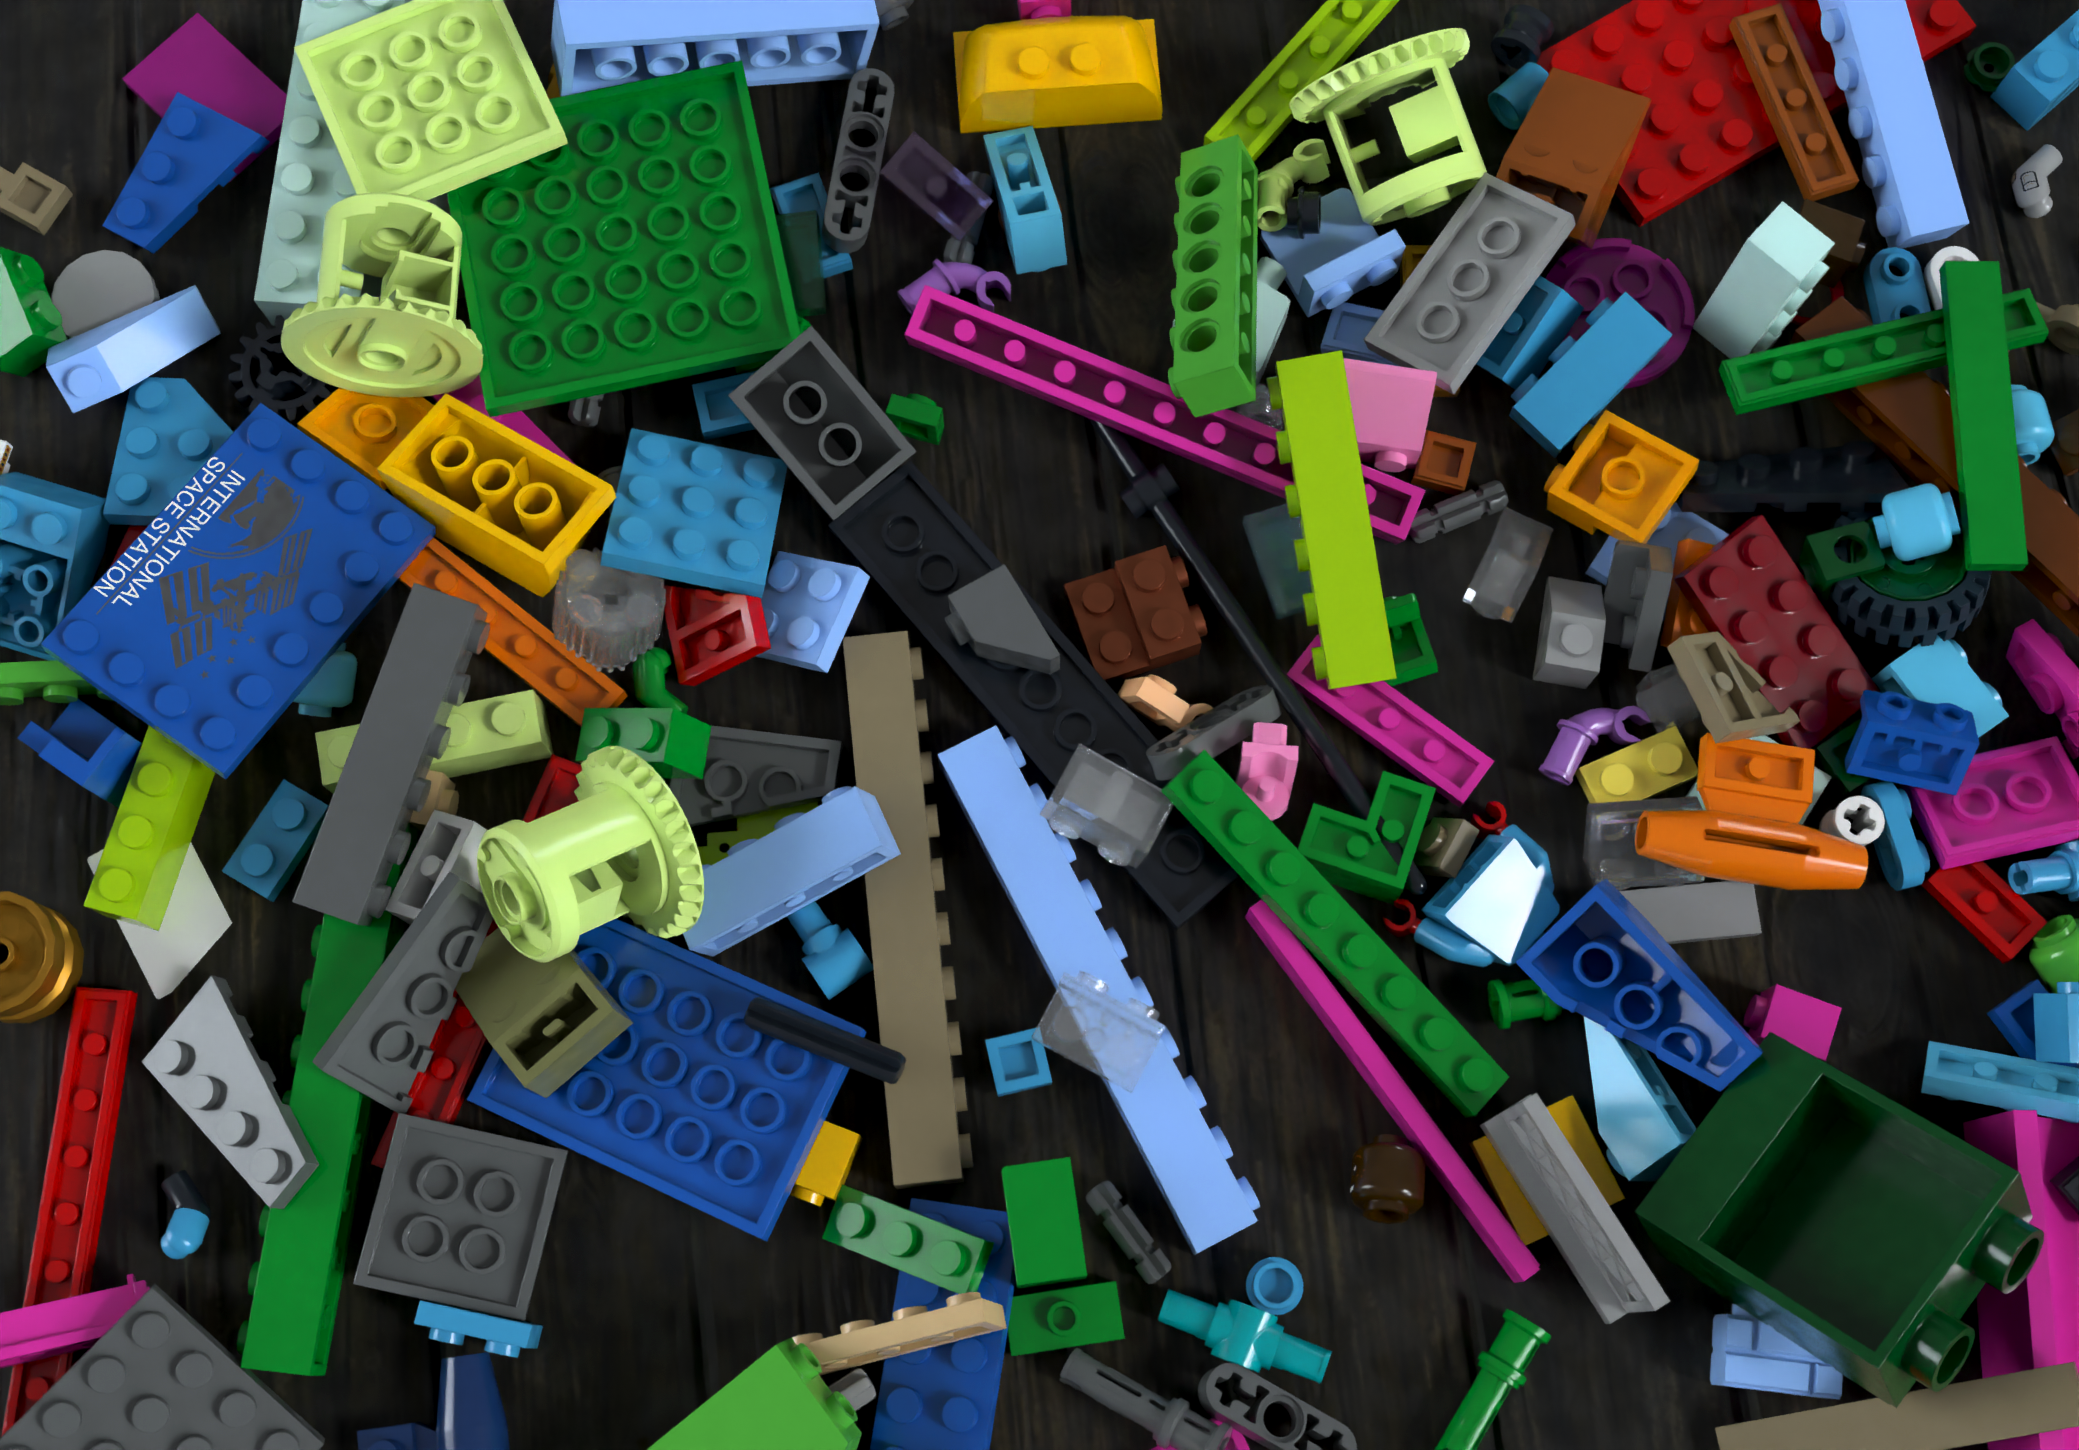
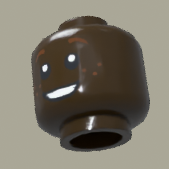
(1388, 1179)

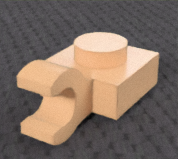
(1157, 702)

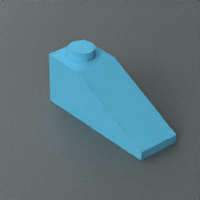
(1026, 200)
(1634, 1107)

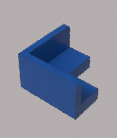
(87, 750)

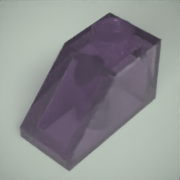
(935, 186)

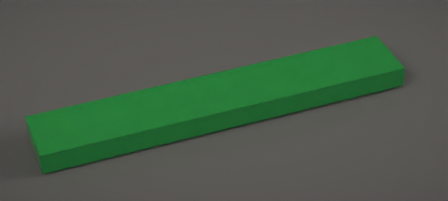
(1861, 356)
(1983, 416)

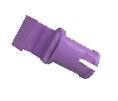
(952, 277)
(1582, 731)

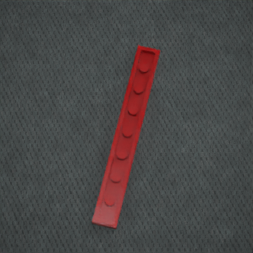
(460, 1041)
(75, 1173)

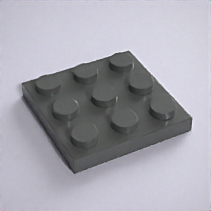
(461, 1217)

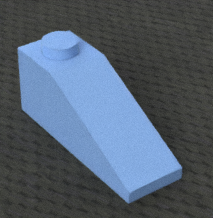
(129, 348)

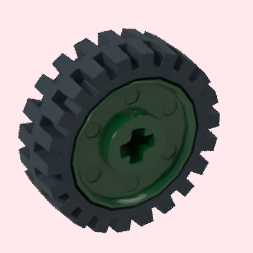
(1907, 596)

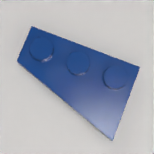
(177, 170)

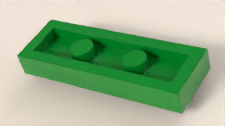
(908, 1241)

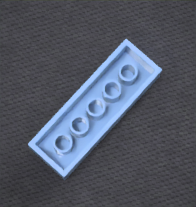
(777, 40)

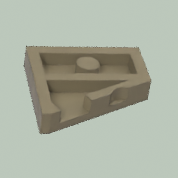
(1726, 689)

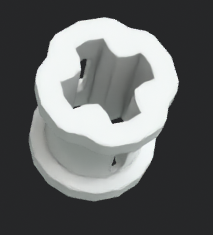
(1867, 822)

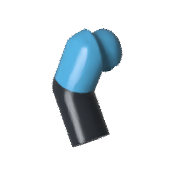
(189, 1218)

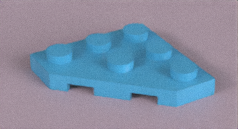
(160, 447)

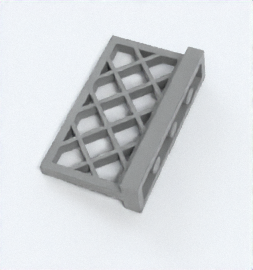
(1573, 1210)

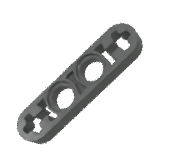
(858, 160)

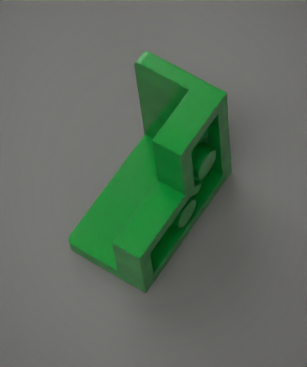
(1349, 848)
(1044, 1222)

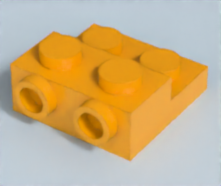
(1619, 480)

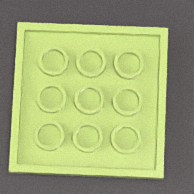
(430, 96)

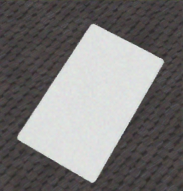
(187, 932)

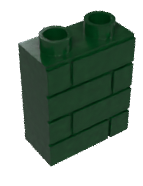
(1843, 1221)

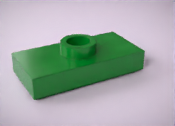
(1065, 1318)

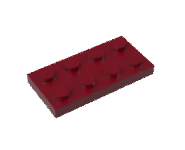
(1778, 628)

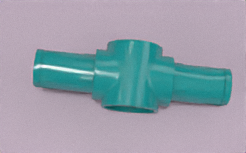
(1244, 1336)

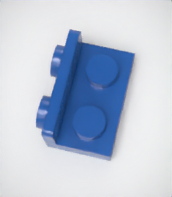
(1912, 742)

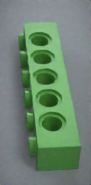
(1215, 278)

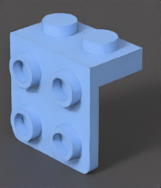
(1338, 261)

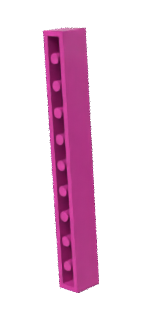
(1129, 402)

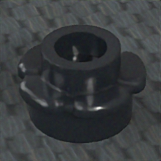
(1304, 212)

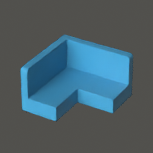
(1531, 333)

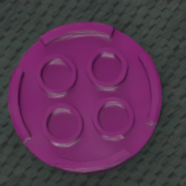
(1653, 282)

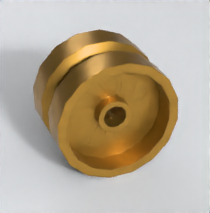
(37, 959)

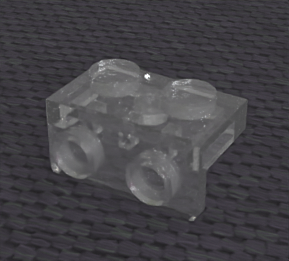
(1611, 844)

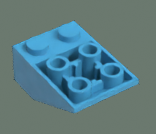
(47, 556)

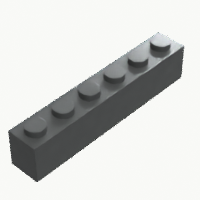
(392, 756)

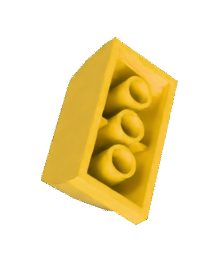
(1057, 73)
(495, 493)

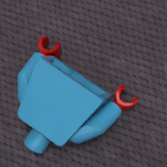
(1493, 904)

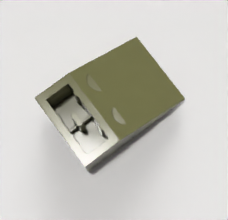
(539, 1014)

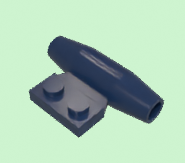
(467, 1414)

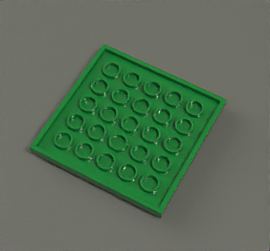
(628, 248)

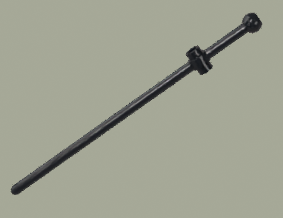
(1151, 493)

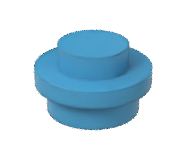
(1274, 1285)

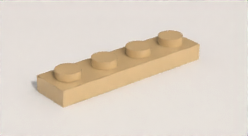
(911, 1331)

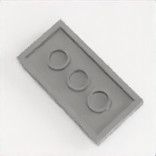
(1470, 281)

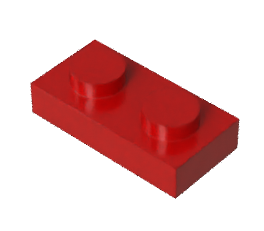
(1986, 907)

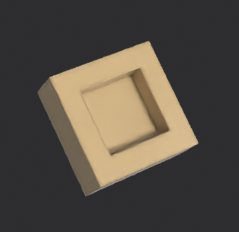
(441, 798)

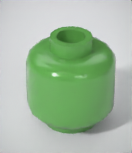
(2057, 951)

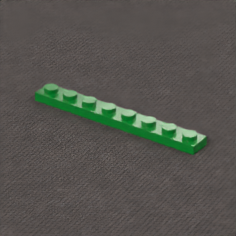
(1335, 934)

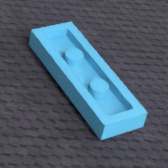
(2001, 1081)

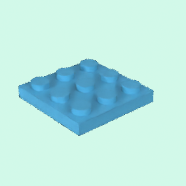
(695, 513)

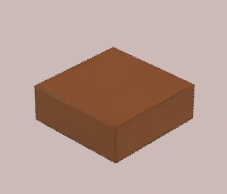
(1444, 463)

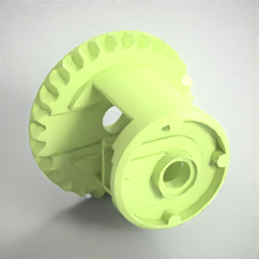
(1424, 123)
(411, 336)
(596, 860)

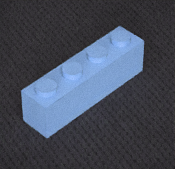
(790, 868)

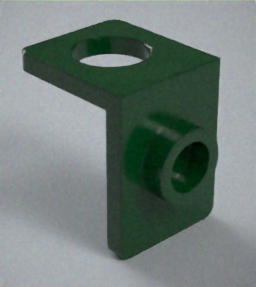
(1822, 566)

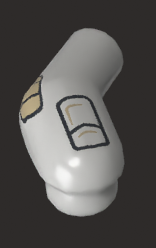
(2031, 182)

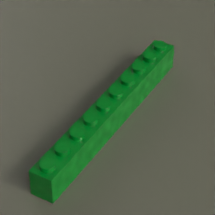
(308, 1240)

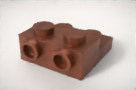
(1136, 615)

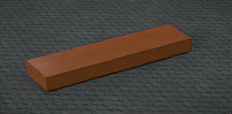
(1793, 103)

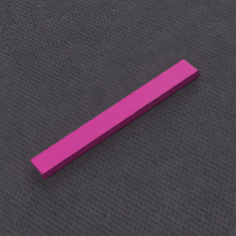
(1394, 1094)

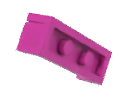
(64, 1324)

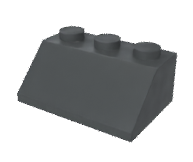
(822, 423)

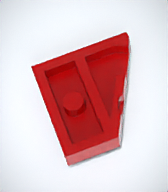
(713, 631)

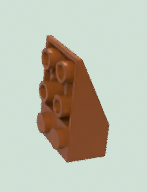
(1575, 148)

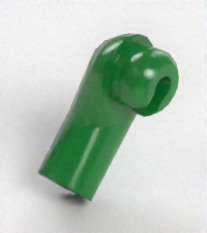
(649, 681)

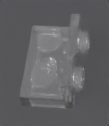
(1099, 1030)

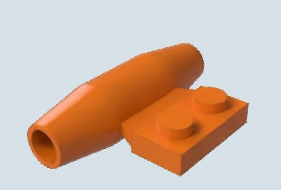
(1751, 822)

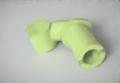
(1277, 184)

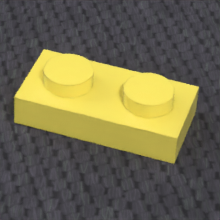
(1639, 770)

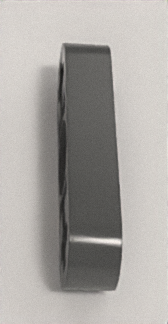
(1214, 730)
(1246, 1386)

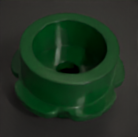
(1990, 55)

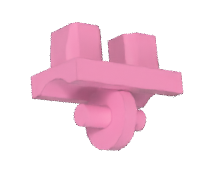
(1268, 768)

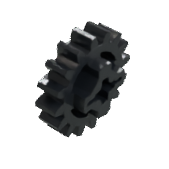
(279, 391)

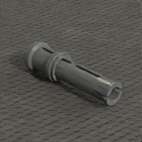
(1168, 1420)

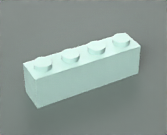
(1765, 284)

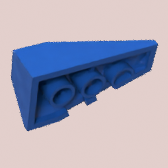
(1628, 979)

